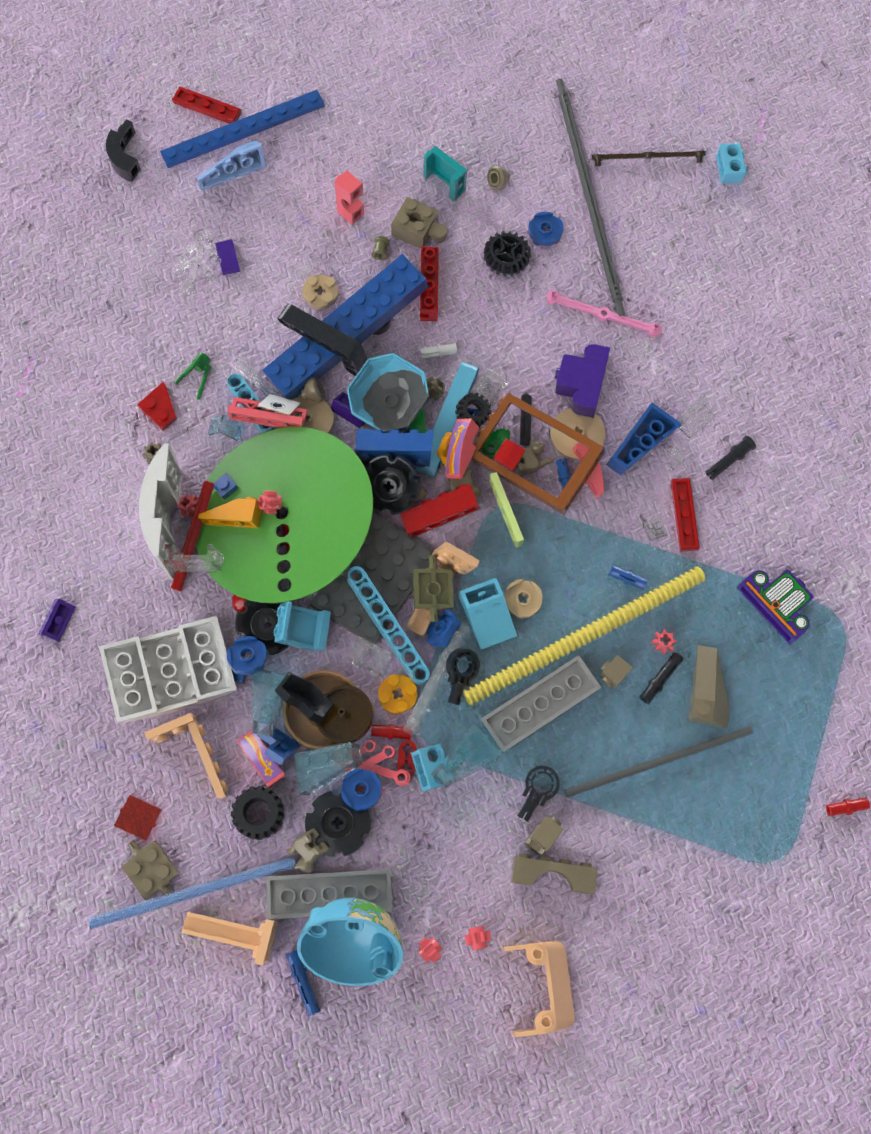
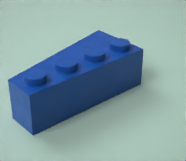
(645, 435)
(412, 445)

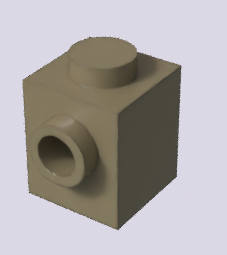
(614, 671)

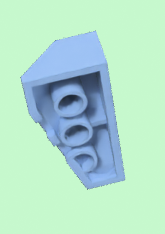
(239, 162)

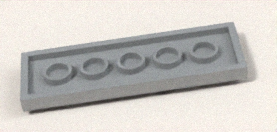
(540, 704)
(298, 894)

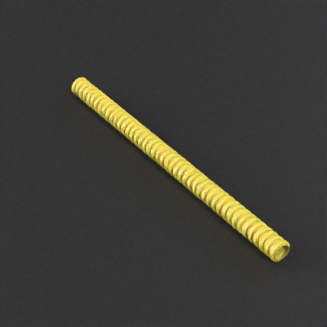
(586, 634)

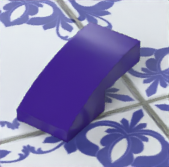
(227, 253)

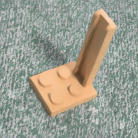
(448, 558)
(205, 750)
(256, 939)

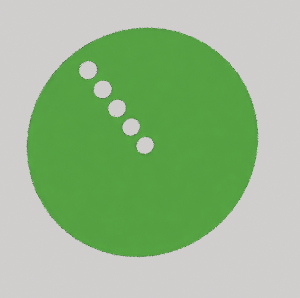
(327, 515)

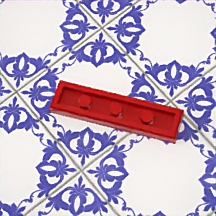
(206, 105)
(684, 514)

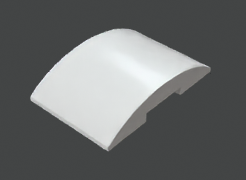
(157, 497)
(167, 670)

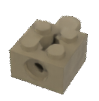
(416, 232)

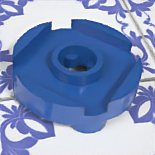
(549, 237)
(441, 632)
(251, 665)
(371, 795)

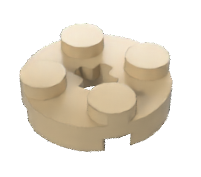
(318, 282)
(523, 588)

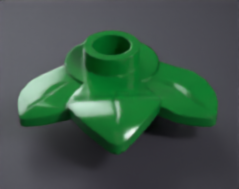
(495, 440)

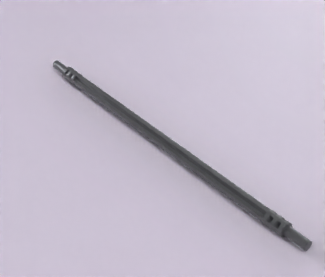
(590, 197)

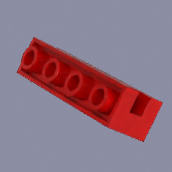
(430, 271)
(440, 510)

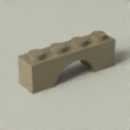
(544, 835)
(580, 877)

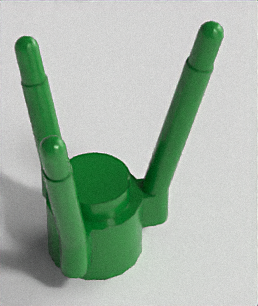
(199, 363)

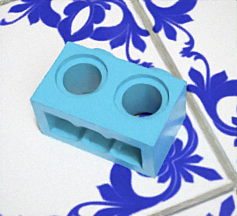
(731, 163)
(425, 767)

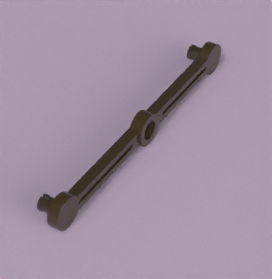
(647, 155)

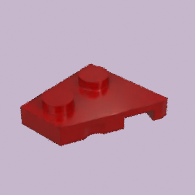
(158, 407)

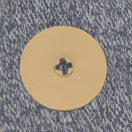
(318, 414)
(589, 427)

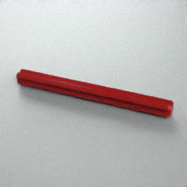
(194, 531)

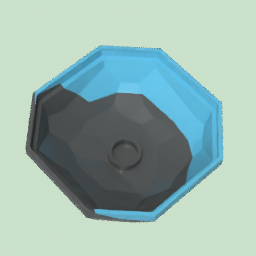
(388, 393)

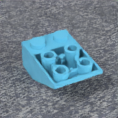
(487, 613)

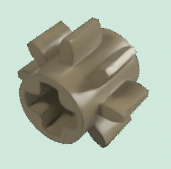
(435, 387)
(150, 450)

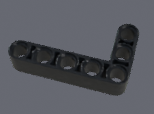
(326, 336)

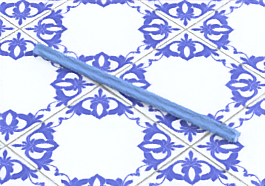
(192, 892)

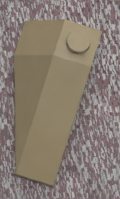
(708, 692)

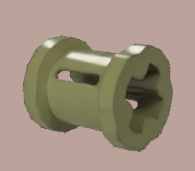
(380, 248)

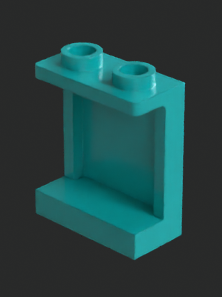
(446, 169)

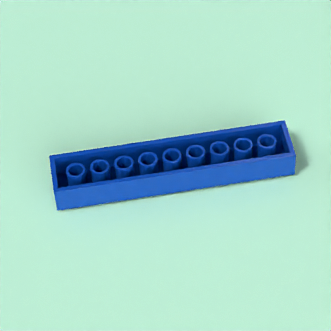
(356, 317)

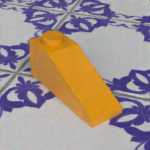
(234, 514)

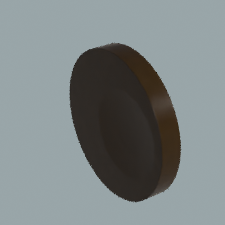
(349, 717)

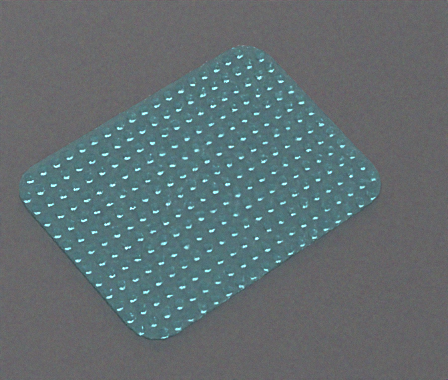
(730, 797)

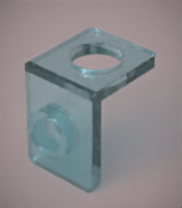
(226, 426)

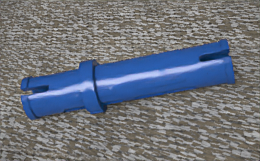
(303, 983)

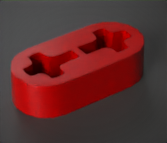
(401, 757)

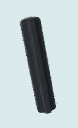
(525, 422)

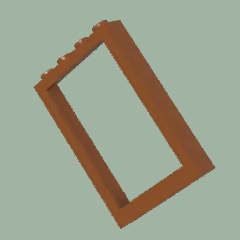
(576, 481)

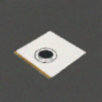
(279, 404)

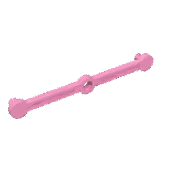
(553, 298)

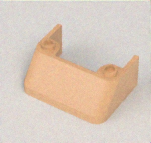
(561, 1015)

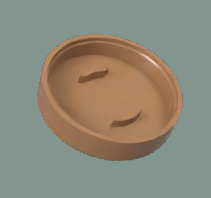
(299, 726)

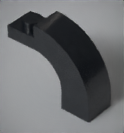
(122, 163)

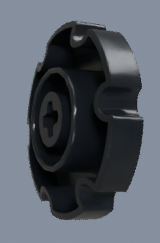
(402, 477)
(249, 624)
(346, 838)

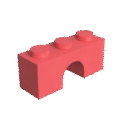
(347, 192)

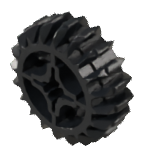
(504, 259)

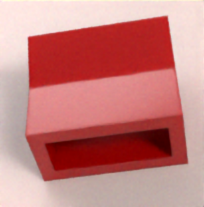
(509, 454)

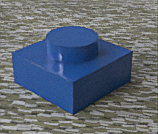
(225, 486)

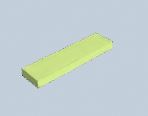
(506, 510)

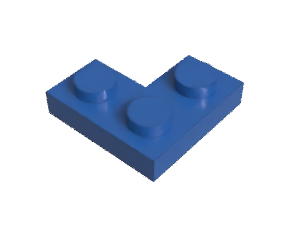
(281, 746)

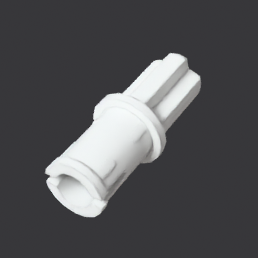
(439, 351)

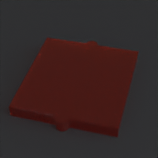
(138, 817)

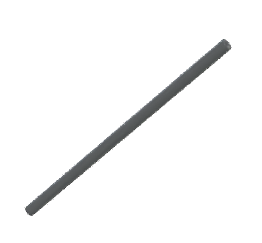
(658, 761)

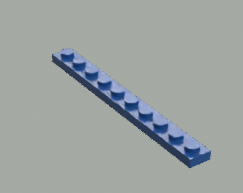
(242, 128)

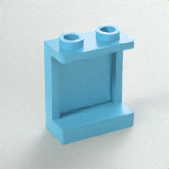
(302, 627)

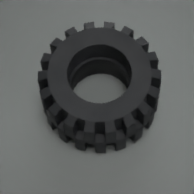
(242, 804)

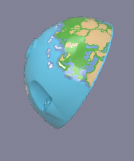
(343, 941)

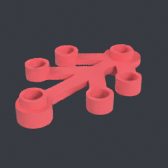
(370, 764)

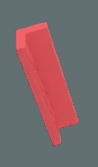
(265, 417)

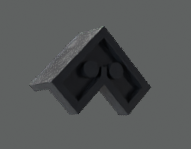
(305, 697)

